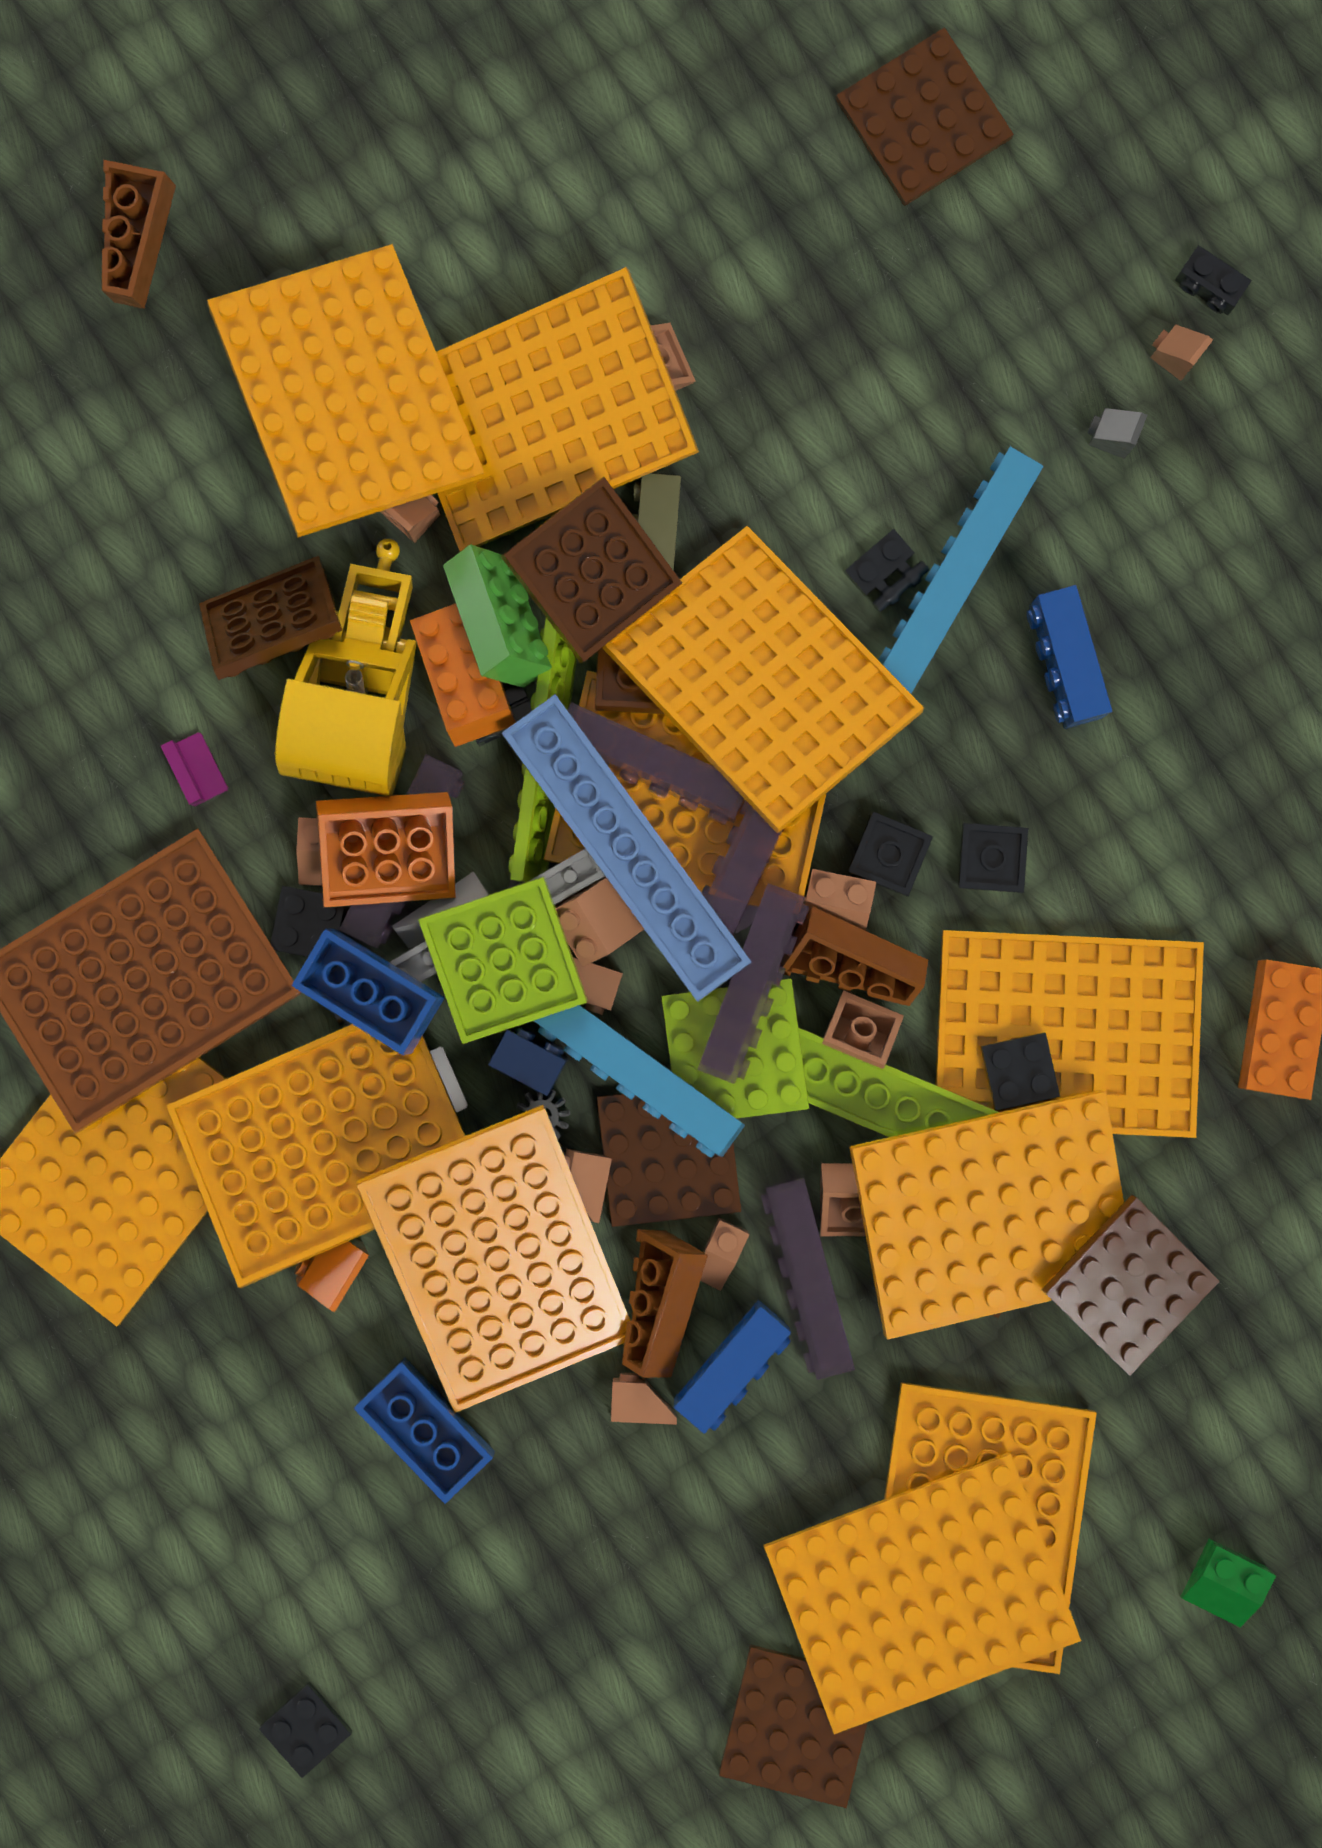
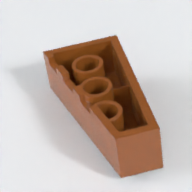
(133, 229)
(854, 959)
(661, 1303)

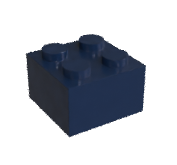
(529, 1060)

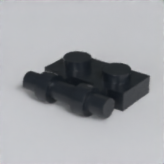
(879, 563)

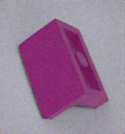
(195, 769)

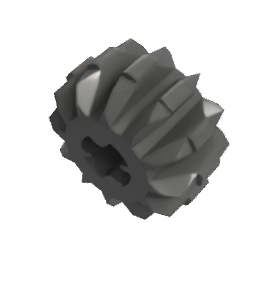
(553, 1107)

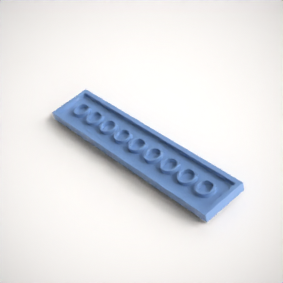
(626, 848)

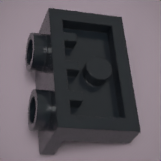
(1212, 281)

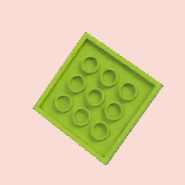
(503, 960)
(776, 1068)

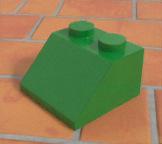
(1228, 1584)

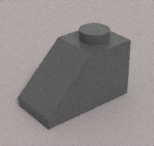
(1116, 431)

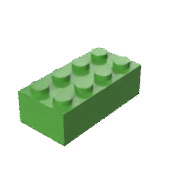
(496, 617)

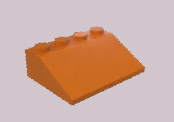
(386, 849)

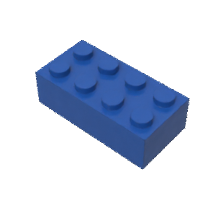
(1069, 657)
(368, 991)
(731, 1367)
(424, 1430)

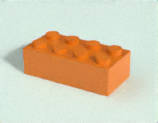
(467, 701)
(1283, 1030)

